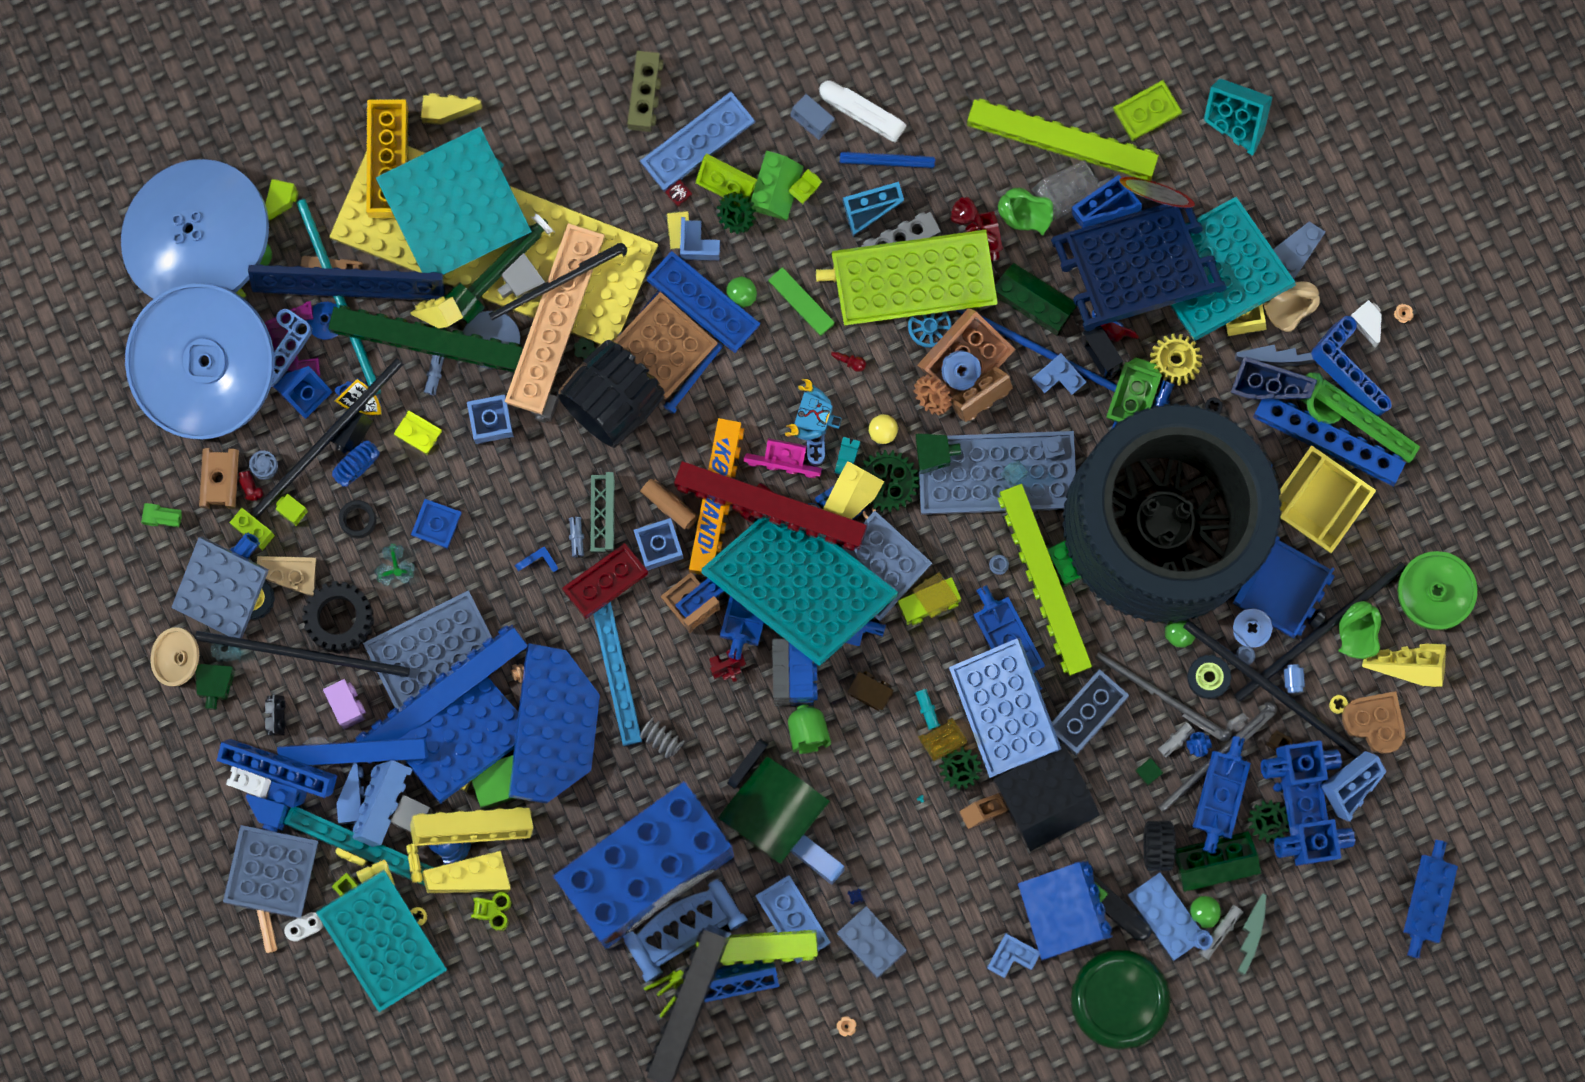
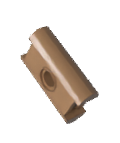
(219, 464)
(669, 504)

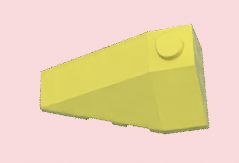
(853, 491)
(1416, 665)

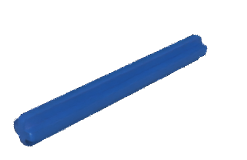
(887, 160)

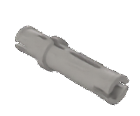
(1226, 924)

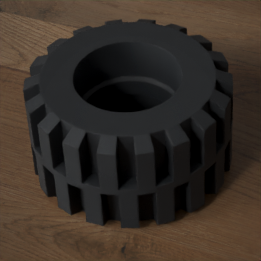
(1159, 845)

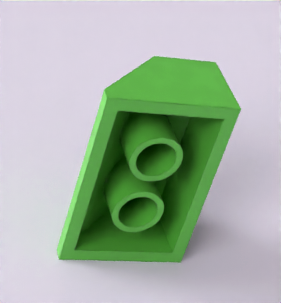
(773, 185)

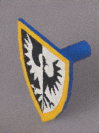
(353, 392)

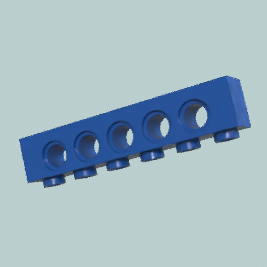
(277, 768)

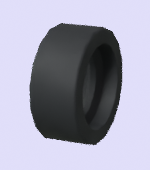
(357, 533)

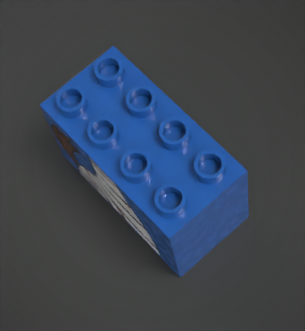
(645, 865)

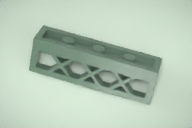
(610, 512)

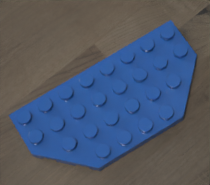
(553, 725)

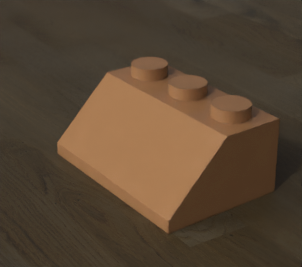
(986, 390)

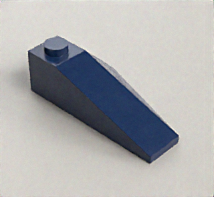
(1267, 381)

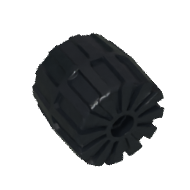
(611, 393)

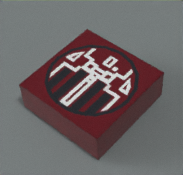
(678, 193)

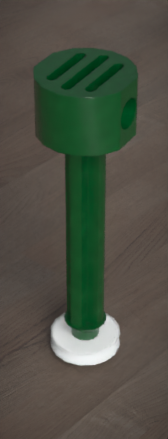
(468, 297)

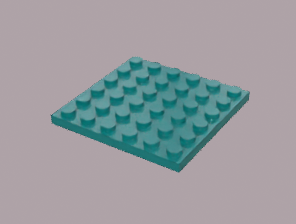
(453, 203)
(1244, 264)

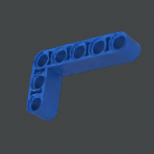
(1346, 372)

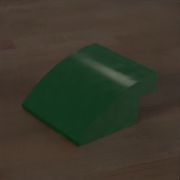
(773, 809)

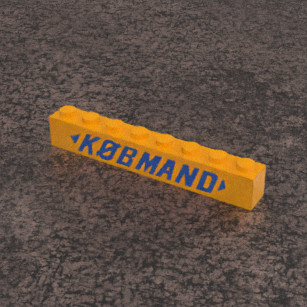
(711, 516)

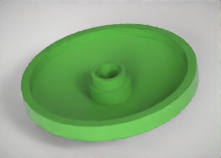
(1437, 590)

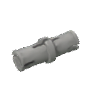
(1176, 740)

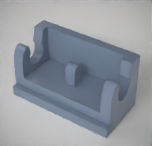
(812, 116)

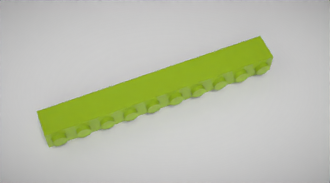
(1062, 140)
(1045, 580)

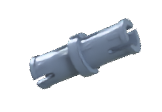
(433, 375)
(576, 537)

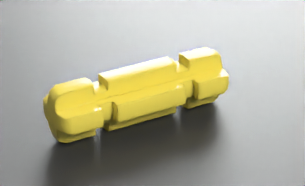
(414, 863)

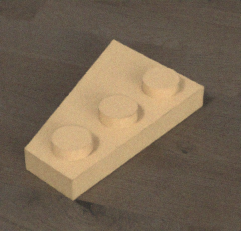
(291, 572)

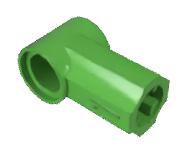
(156, 515)

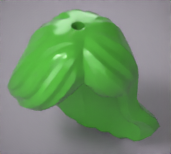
(1026, 211)
(1316, 407)
(1360, 631)

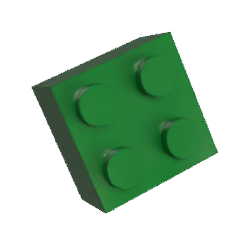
(1063, 564)

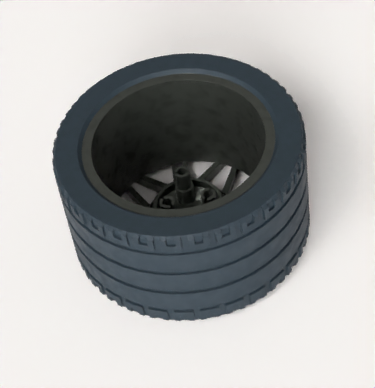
(1168, 520)

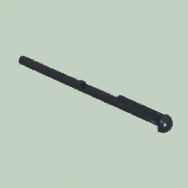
(585, 266)

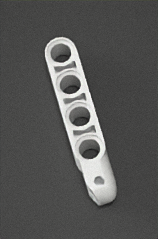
(862, 110)

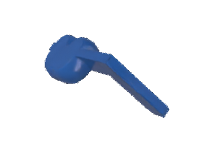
(536, 555)

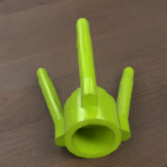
(675, 981)

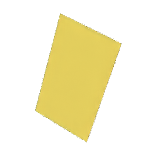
(674, 226)

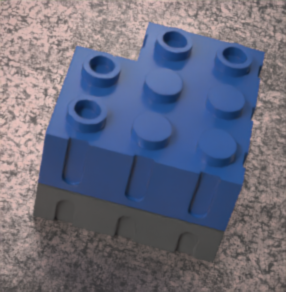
(792, 676)

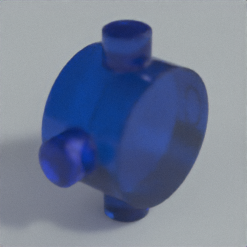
(855, 896)

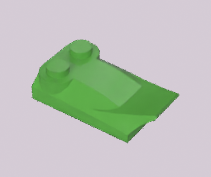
(1134, 389)

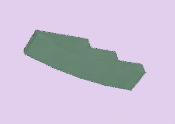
(1254, 928)

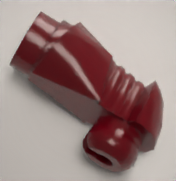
(247, 484)

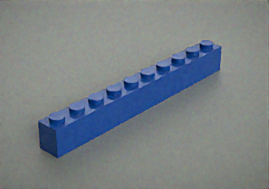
(447, 686)

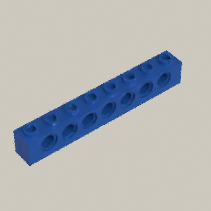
(1335, 449)

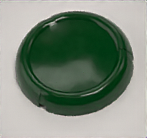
(1120, 999)

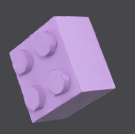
(344, 704)

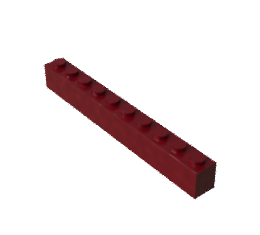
(770, 505)

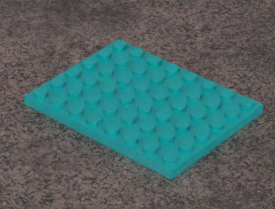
(800, 586)

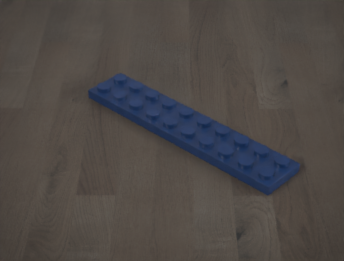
(346, 282)

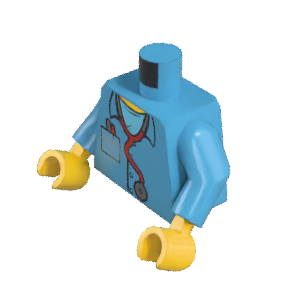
(813, 414)

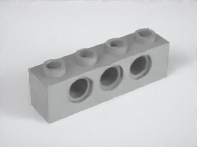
(922, 220)

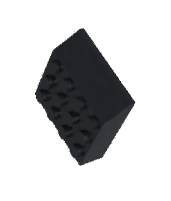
(1046, 798)

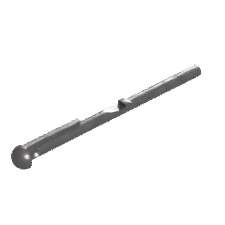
(1189, 714)
(1245, 733)

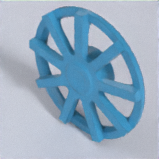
(928, 326)

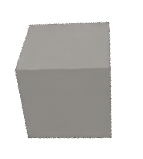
(406, 809)

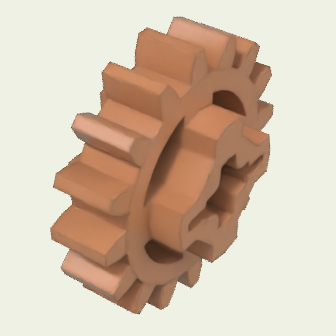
(932, 395)

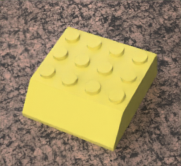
(1323, 499)

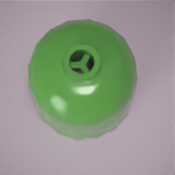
(808, 730)

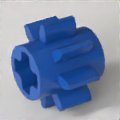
(1199, 744)

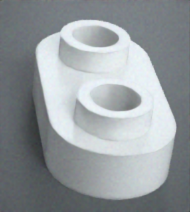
(303, 927)

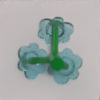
(402, 571)

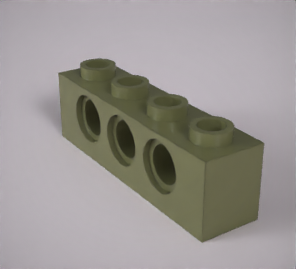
(637, 120)

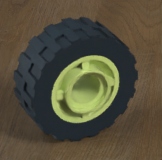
(1209, 689)

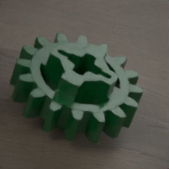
(736, 212)
(964, 761)
(1278, 826)

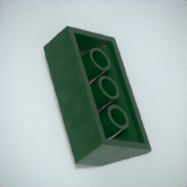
(1035, 299)
(1233, 860)

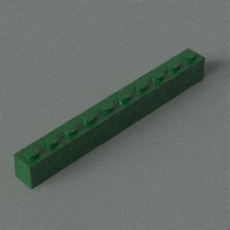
(425, 339)

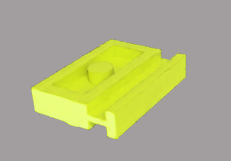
(417, 432)

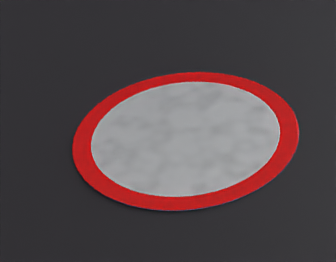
(1157, 192)

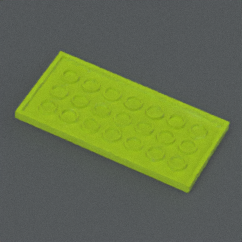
(915, 277)

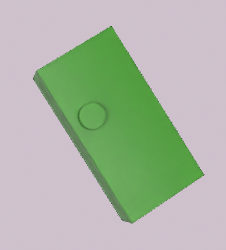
(494, 784)

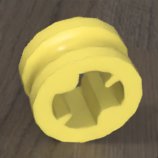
(1332, 705)
(415, 911)

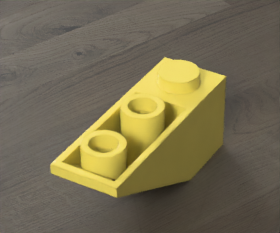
(445, 109)
(438, 312)

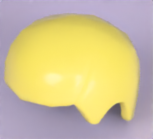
(883, 429)

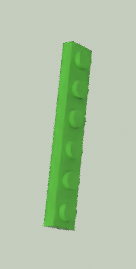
(1367, 421)

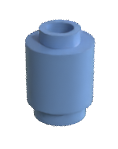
(1294, 679)

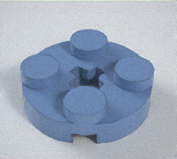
(952, 363)
(1241, 627)

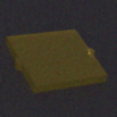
(935, 595)

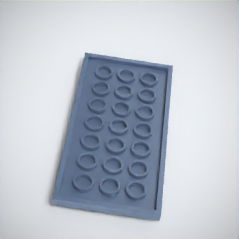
(975, 480)

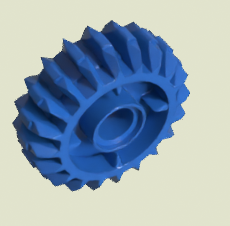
(355, 463)

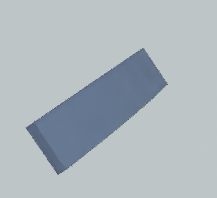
(1281, 358)

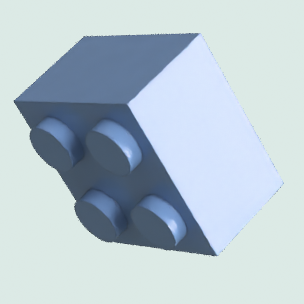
(490, 419)
(658, 544)

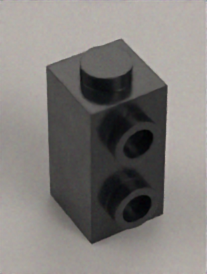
(352, 433)

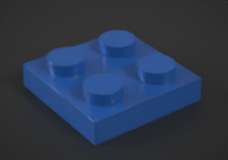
(436, 523)

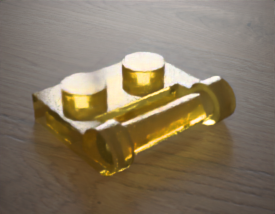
(943, 740)

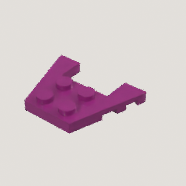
(278, 333)

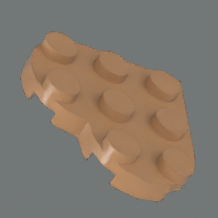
(1377, 720)

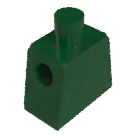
(934, 452)
(213, 683)

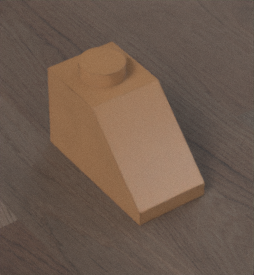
(983, 810)

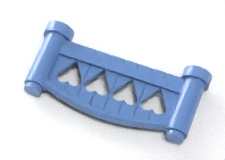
(650, 958)

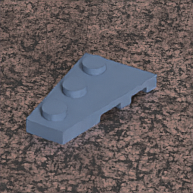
(1298, 247)

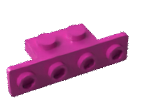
(784, 456)

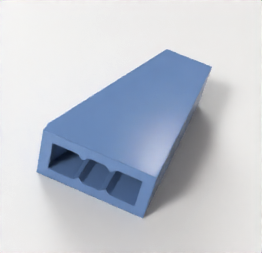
(818, 859)

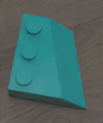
(1238, 113)

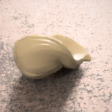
(1292, 305)

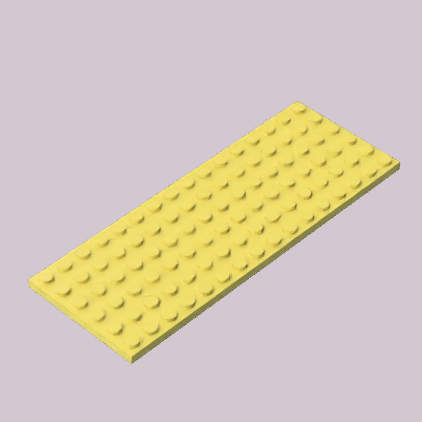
(610, 288)

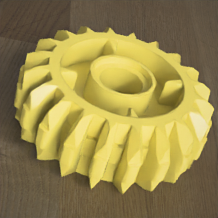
(1184, 351)

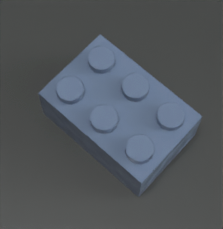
(871, 942)

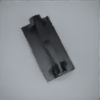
(276, 724)

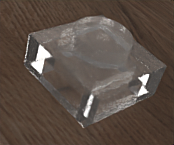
(1237, 723)

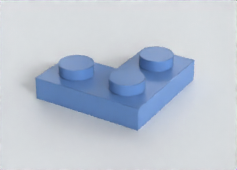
(1059, 370)
(1009, 951)

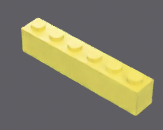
(471, 826)

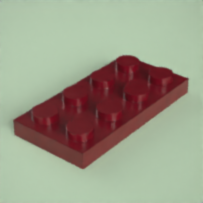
(605, 581)

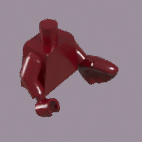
(966, 212)

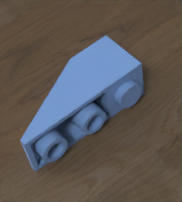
(351, 797)

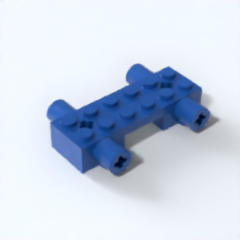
(1306, 803)

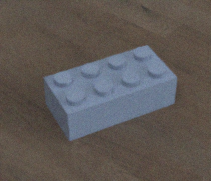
(1088, 712)

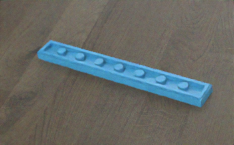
(617, 675)

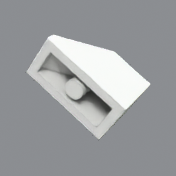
(1369, 322)

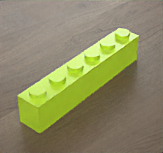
(770, 946)

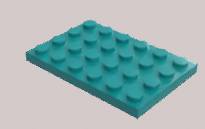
(381, 940)

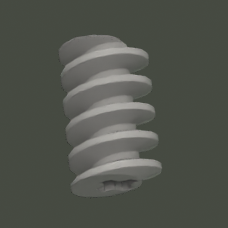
(661, 738)

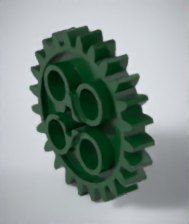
(904, 484)

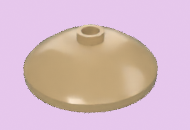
(174, 656)

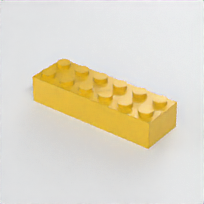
(385, 149)

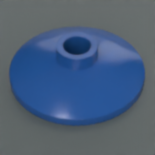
(319, 328)

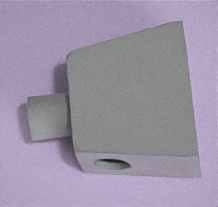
(520, 278)

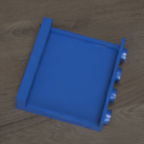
(1286, 588)
(1065, 909)

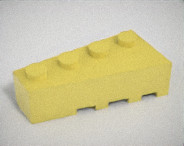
(471, 875)

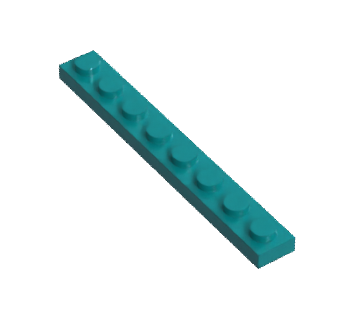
(343, 839)

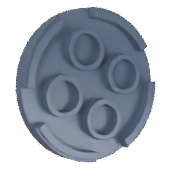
(499, 328)

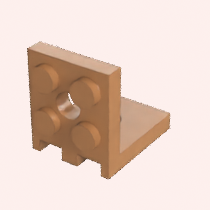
(682, 589)

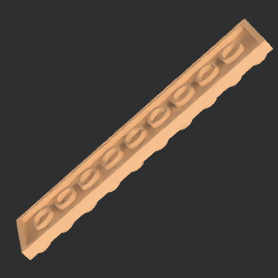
(553, 322)

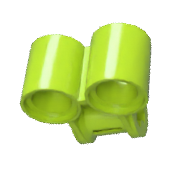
(490, 910)

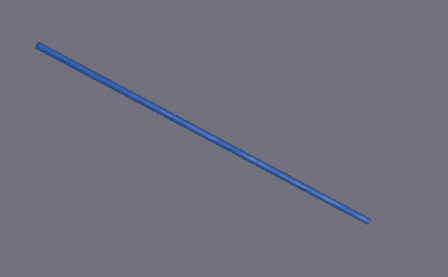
(1049, 354)

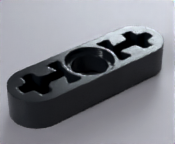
(747, 763)

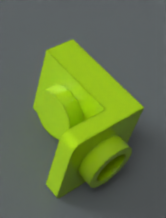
(805, 186)

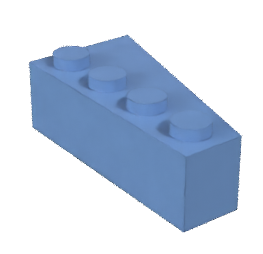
(380, 802)

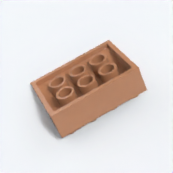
(971, 335)

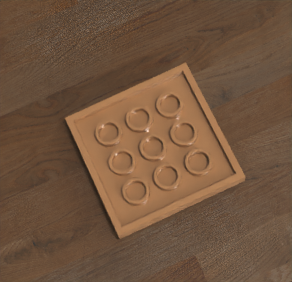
(666, 342)

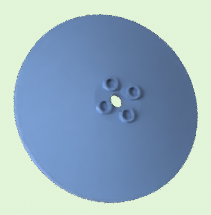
(226, 233)
(167, 367)

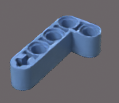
(292, 335)

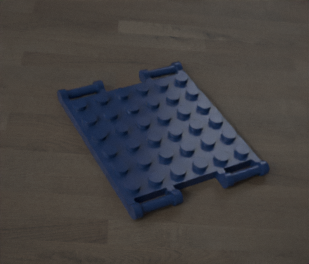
(1137, 264)

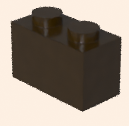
(871, 691)

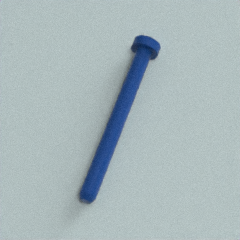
(692, 379)

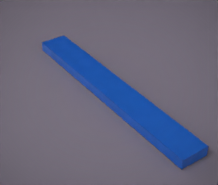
(356, 751)

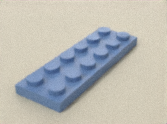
(701, 136)

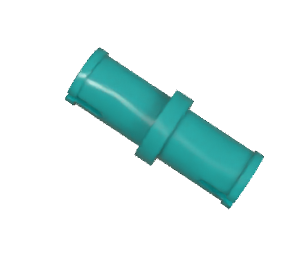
(927, 709)

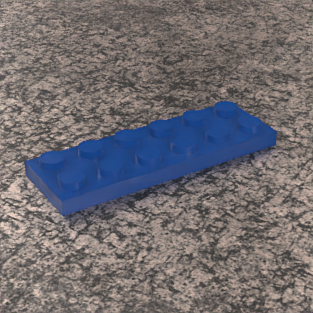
(703, 302)

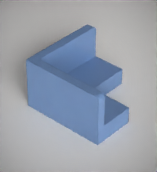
(693, 247)

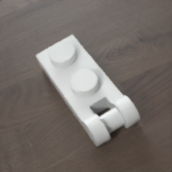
(249, 782)

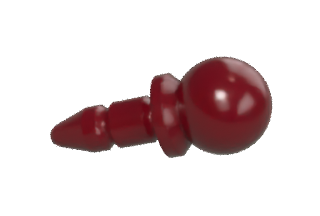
(857, 363)

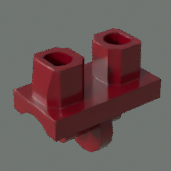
(728, 668)

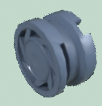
(263, 465)

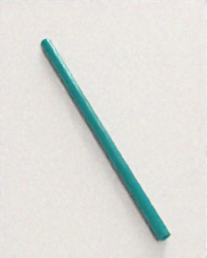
(340, 300)

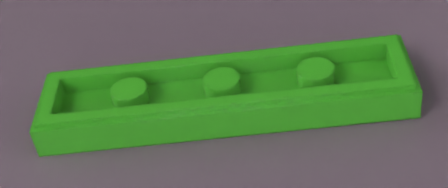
(801, 301)

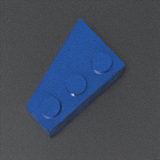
(1106, 204)

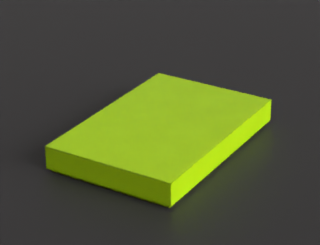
(1147, 110)
(723, 178)

